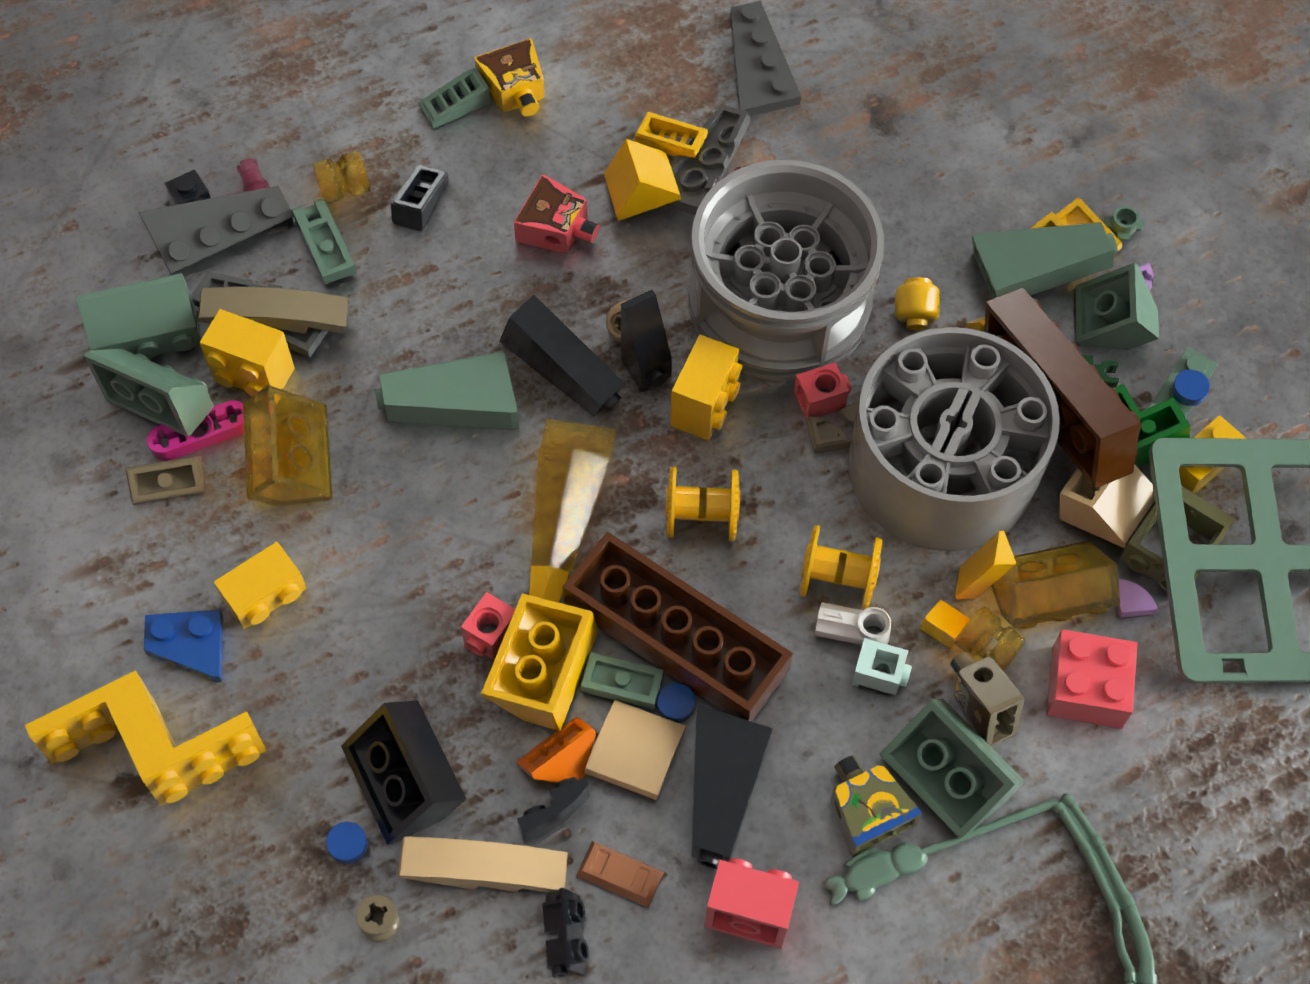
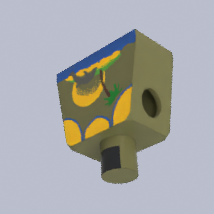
(870, 806)

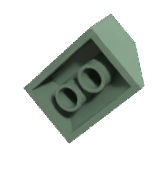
(142, 317)
(150, 389)
(951, 767)

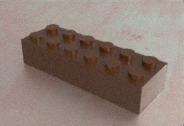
(1093, 420)
(678, 628)

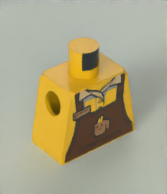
(513, 77)

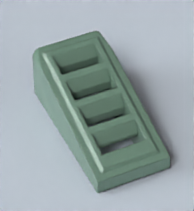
(451, 91)

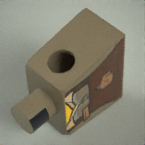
(987, 698)

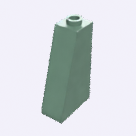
(1042, 256)
(452, 393)

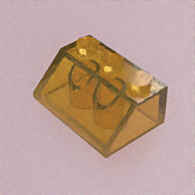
(286, 448)
(1057, 585)

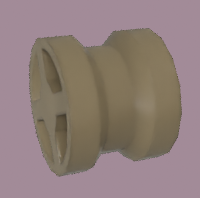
(381, 926)

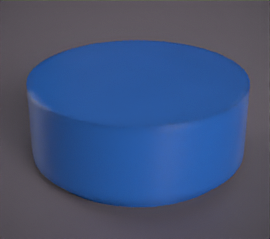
(1190, 387)
(676, 702)
(346, 842)

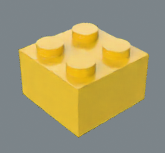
(246, 353)
(705, 387)

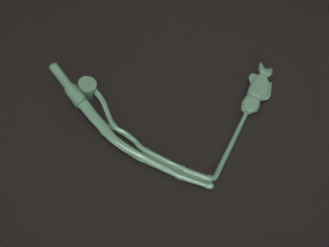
(877, 867)

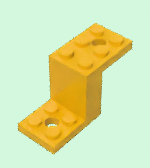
(130, 709)

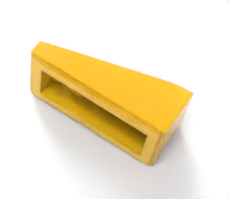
(656, 127)

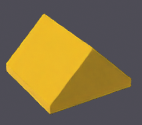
(640, 180)

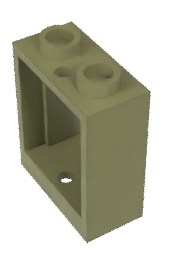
(1200, 516)

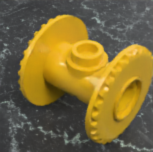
(703, 503)
(841, 567)

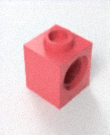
(816, 402)
(488, 611)

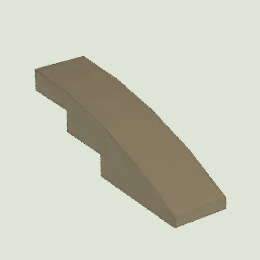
(277, 307)

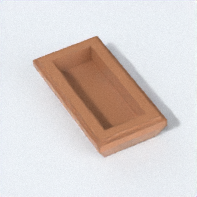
(620, 874)

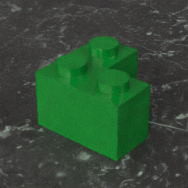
(1157, 422)

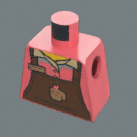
(554, 218)

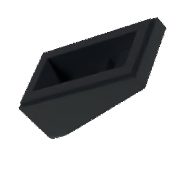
(415, 215)

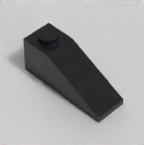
(644, 342)

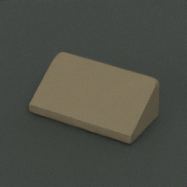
(165, 479)

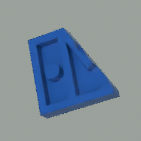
(187, 640)

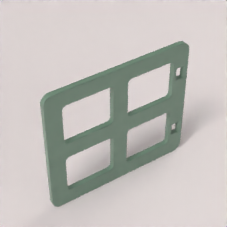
(1265, 557)

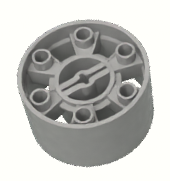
(951, 381)

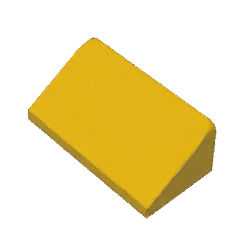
(984, 567)

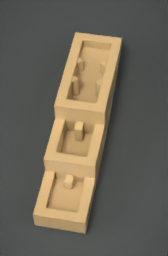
(482, 864)

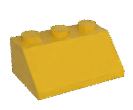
(541, 660)

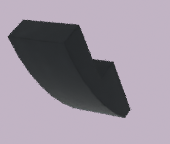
(565, 802)

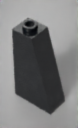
(561, 357)
(725, 777)

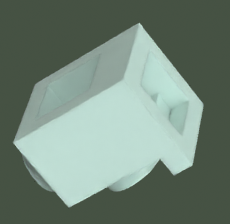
(877, 656)

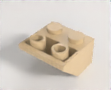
(1109, 510)

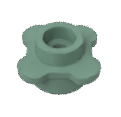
(1124, 215)

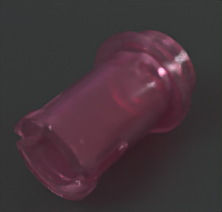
(251, 175)

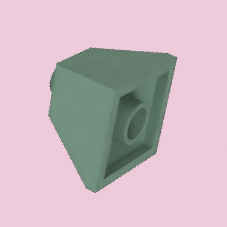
(1116, 310)

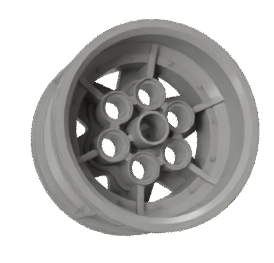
(786, 227)

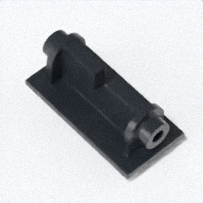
(565, 915)

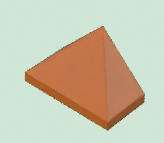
(561, 754)

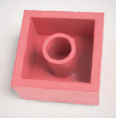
(1092, 679)
(751, 902)

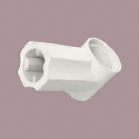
(849, 623)

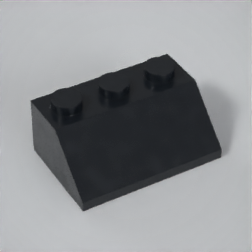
(402, 770)

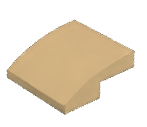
(635, 749)

